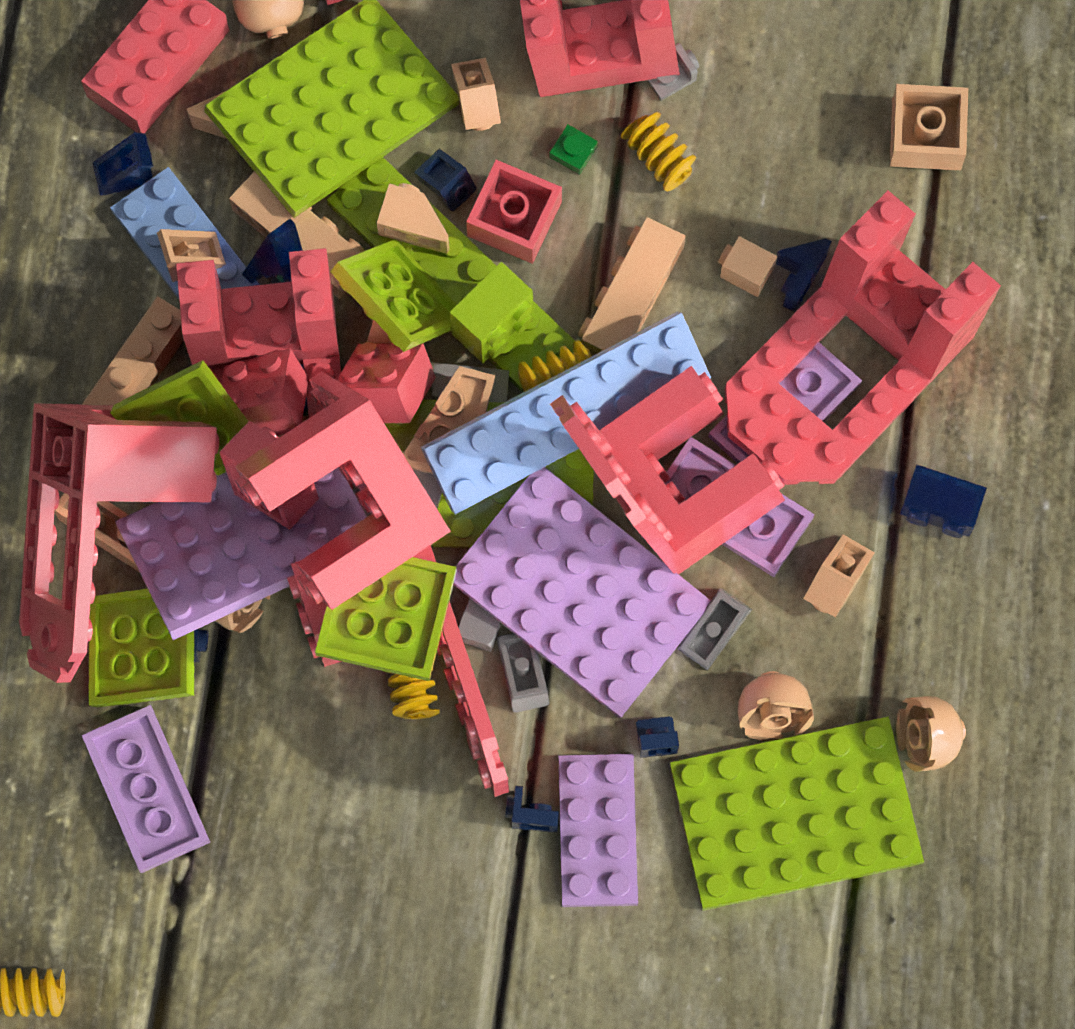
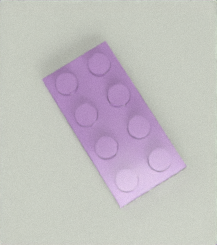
(817, 382)
(763, 542)
(145, 789)
(598, 830)

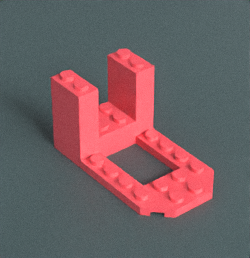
(598, 44)
(894, 306)
(262, 319)
(357, 442)
(94, 460)
(628, 465)
(459, 678)

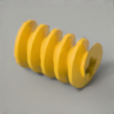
(659, 150)
(543, 371)
(411, 697)
(32, 993)

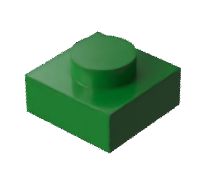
(573, 149)

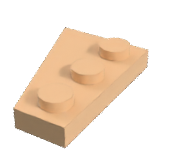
(460, 402)

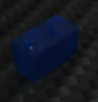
(942, 502)

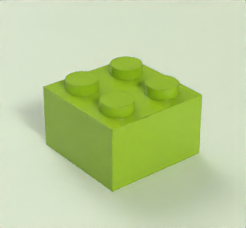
(492, 313)

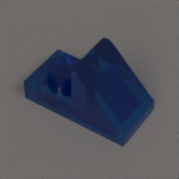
(124, 165)
(273, 254)
(805, 262)

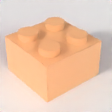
(929, 127)

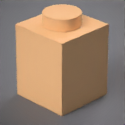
(747, 265)

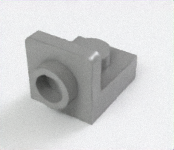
(668, 85)

